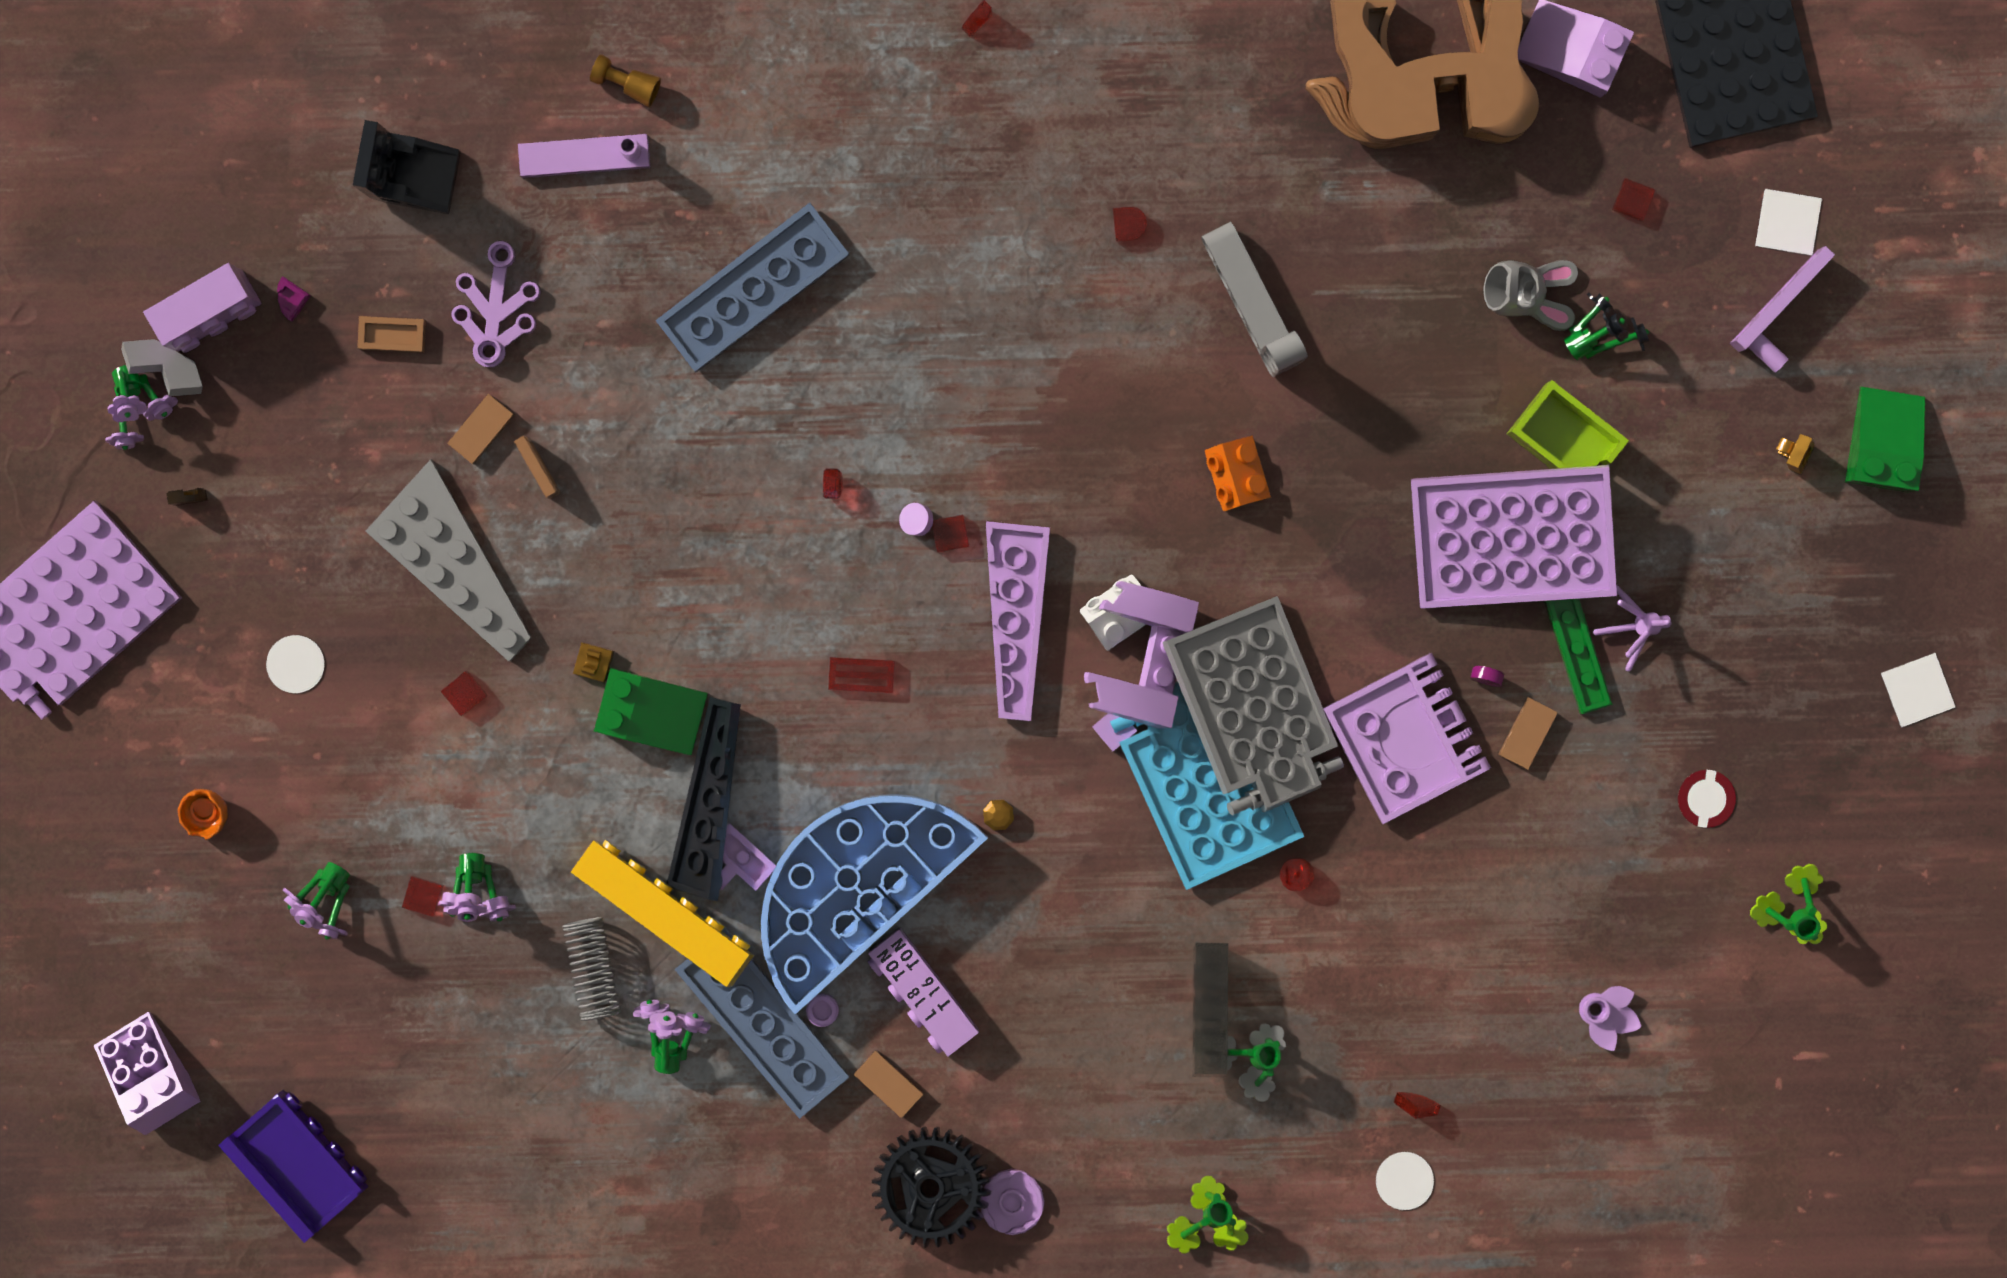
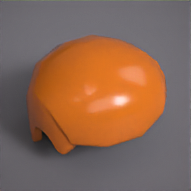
(202, 813)

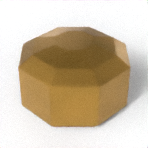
(998, 814)

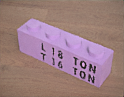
(923, 992)

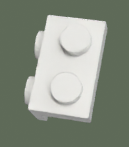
(1107, 626)

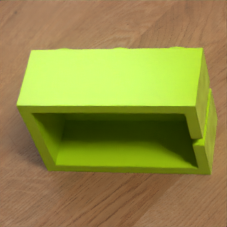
(1565, 431)

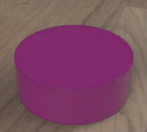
(1487, 676)

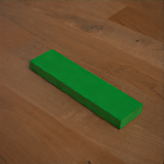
(1578, 654)

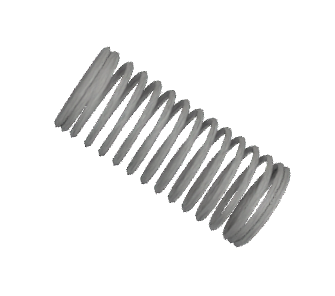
(597, 923)

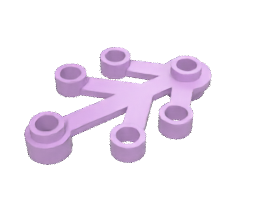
(494, 310)

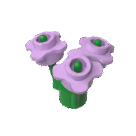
(468, 905)

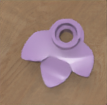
(1612, 1018)

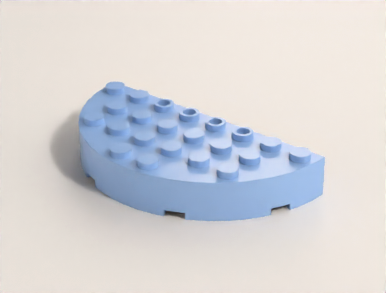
(852, 882)

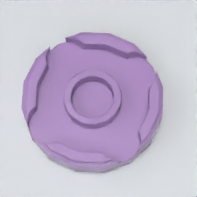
(1008, 1191)

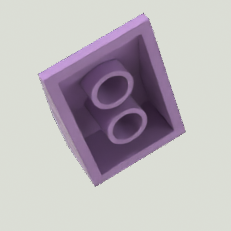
(1574, 46)

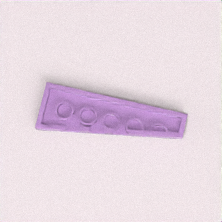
(1016, 590)

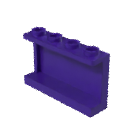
(294, 1165)

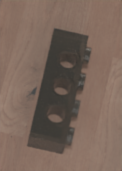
(1210, 1010)

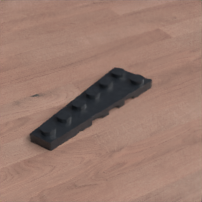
(703, 826)

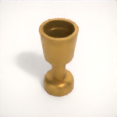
(636, 85)

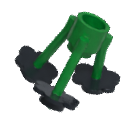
(1582, 342)

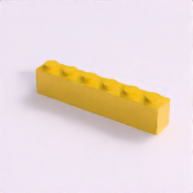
(662, 913)

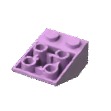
(146, 1075)

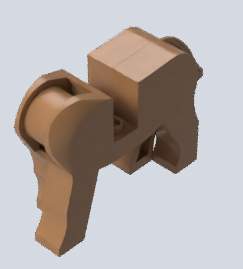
(1399, 104)

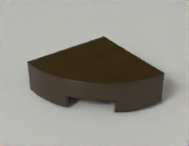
(182, 497)

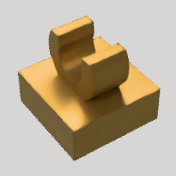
(1797, 453)
(593, 662)

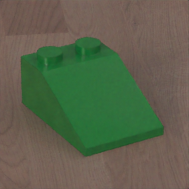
(1887, 440)
(650, 711)

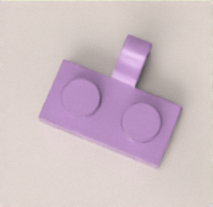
(744, 860)

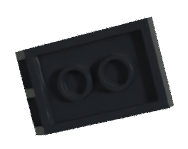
(405, 169)

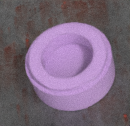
(916, 519)
(822, 1010)

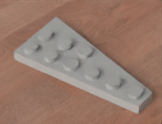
(440, 549)

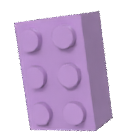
(203, 308)

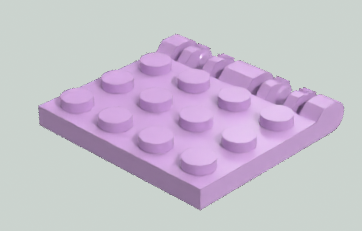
(1402, 742)

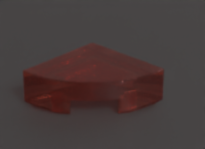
(977, 18)
(1416, 1105)

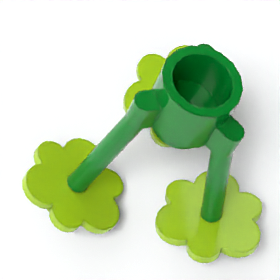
(1803, 923)
(1216, 1214)

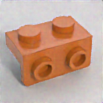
(1237, 473)

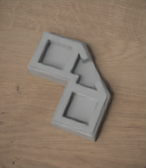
(177, 370)

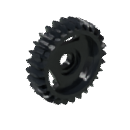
(954, 1182)

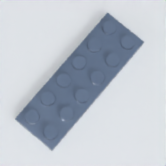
(752, 287)
(769, 1034)

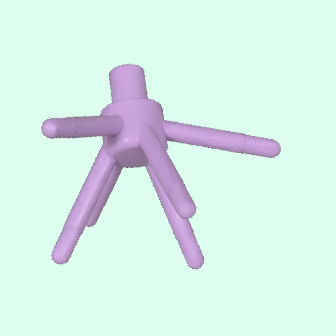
(1645, 625)

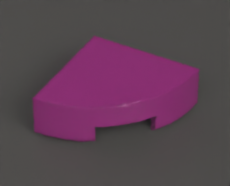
(291, 298)

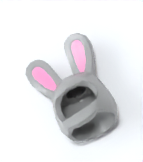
(1521, 290)

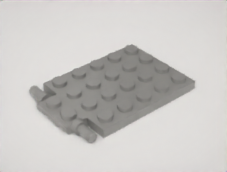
(1254, 706)

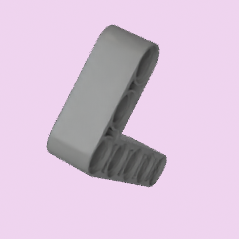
(1275, 345)

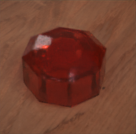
(832, 483)

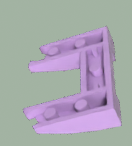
(1152, 699)

